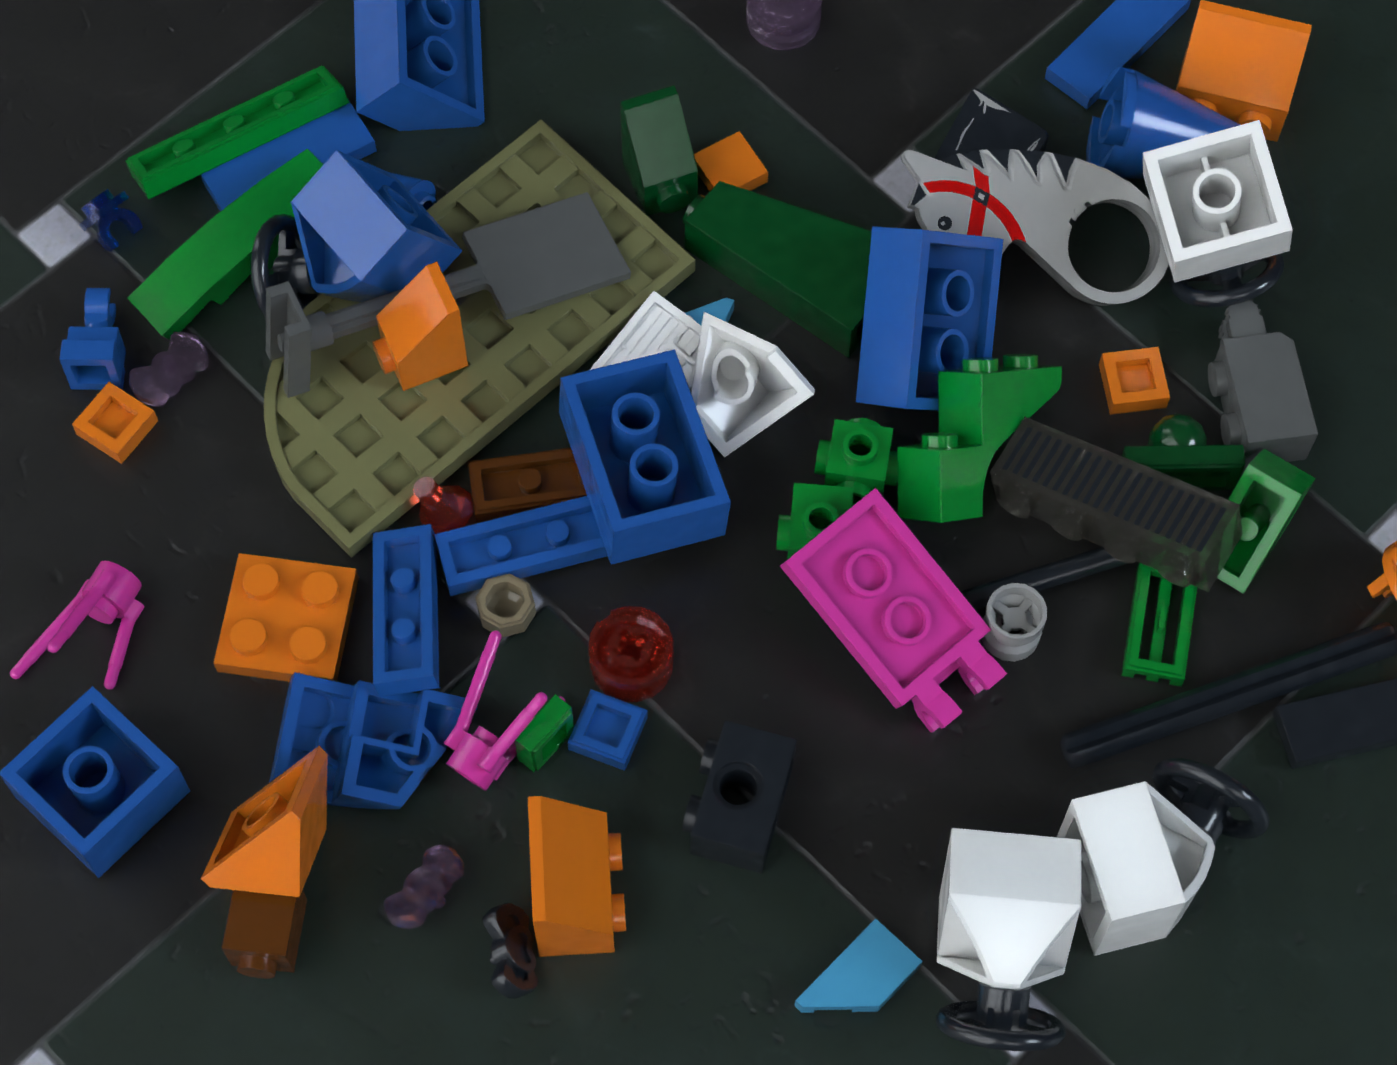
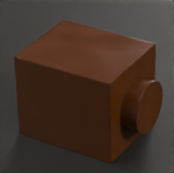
(263, 932)

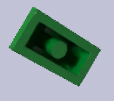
(1267, 501)

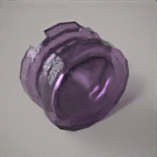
(783, 22)

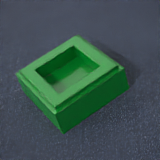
(545, 734)

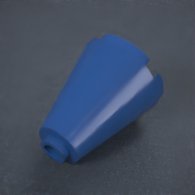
(1143, 118)

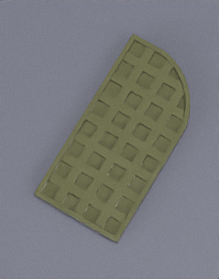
(363, 442)

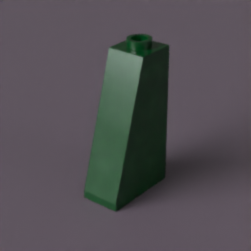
(787, 258)

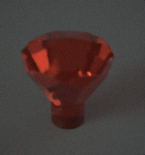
(443, 505)

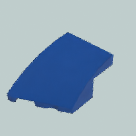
(372, 742)

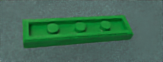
(236, 131)

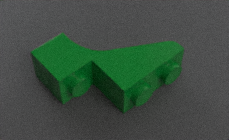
(976, 414)

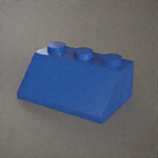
(419, 63)
(925, 312)

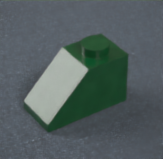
(658, 151)

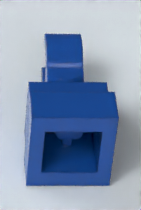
(97, 351)

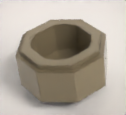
(505, 605)

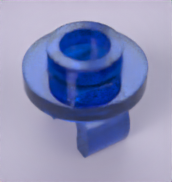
(105, 210)

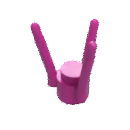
(104, 597)
(484, 755)

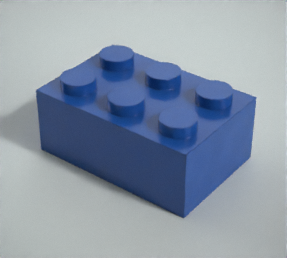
(643, 456)

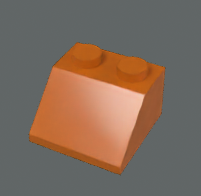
(1243, 64)
(573, 878)

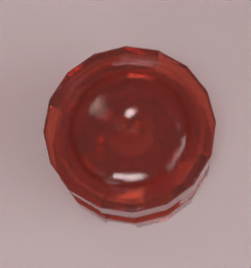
(631, 654)

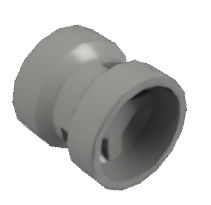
(1018, 609)

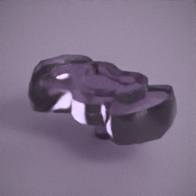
(169, 370)
(425, 887)

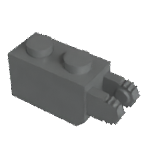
(1260, 388)

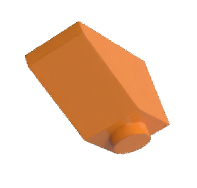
(421, 331)

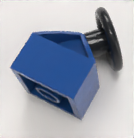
(353, 237)

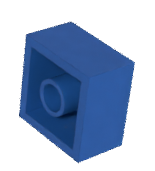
(95, 781)

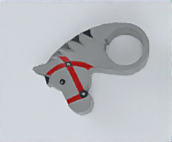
(1029, 203)

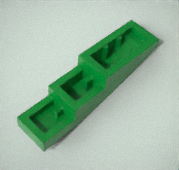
(220, 252)

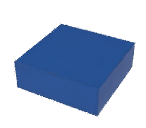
(607, 730)

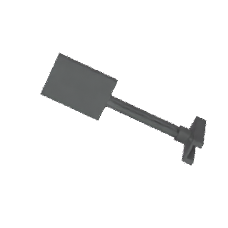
(519, 260)

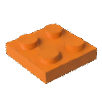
(286, 618)

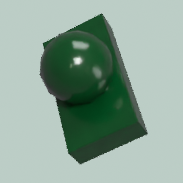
(1180, 451)

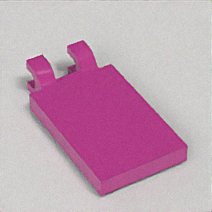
(894, 609)

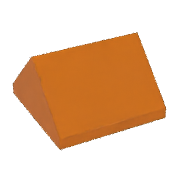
(274, 833)

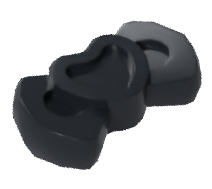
(511, 950)

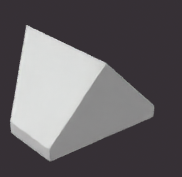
(742, 384)

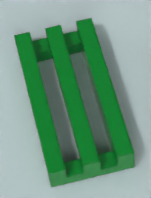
(1153, 667)

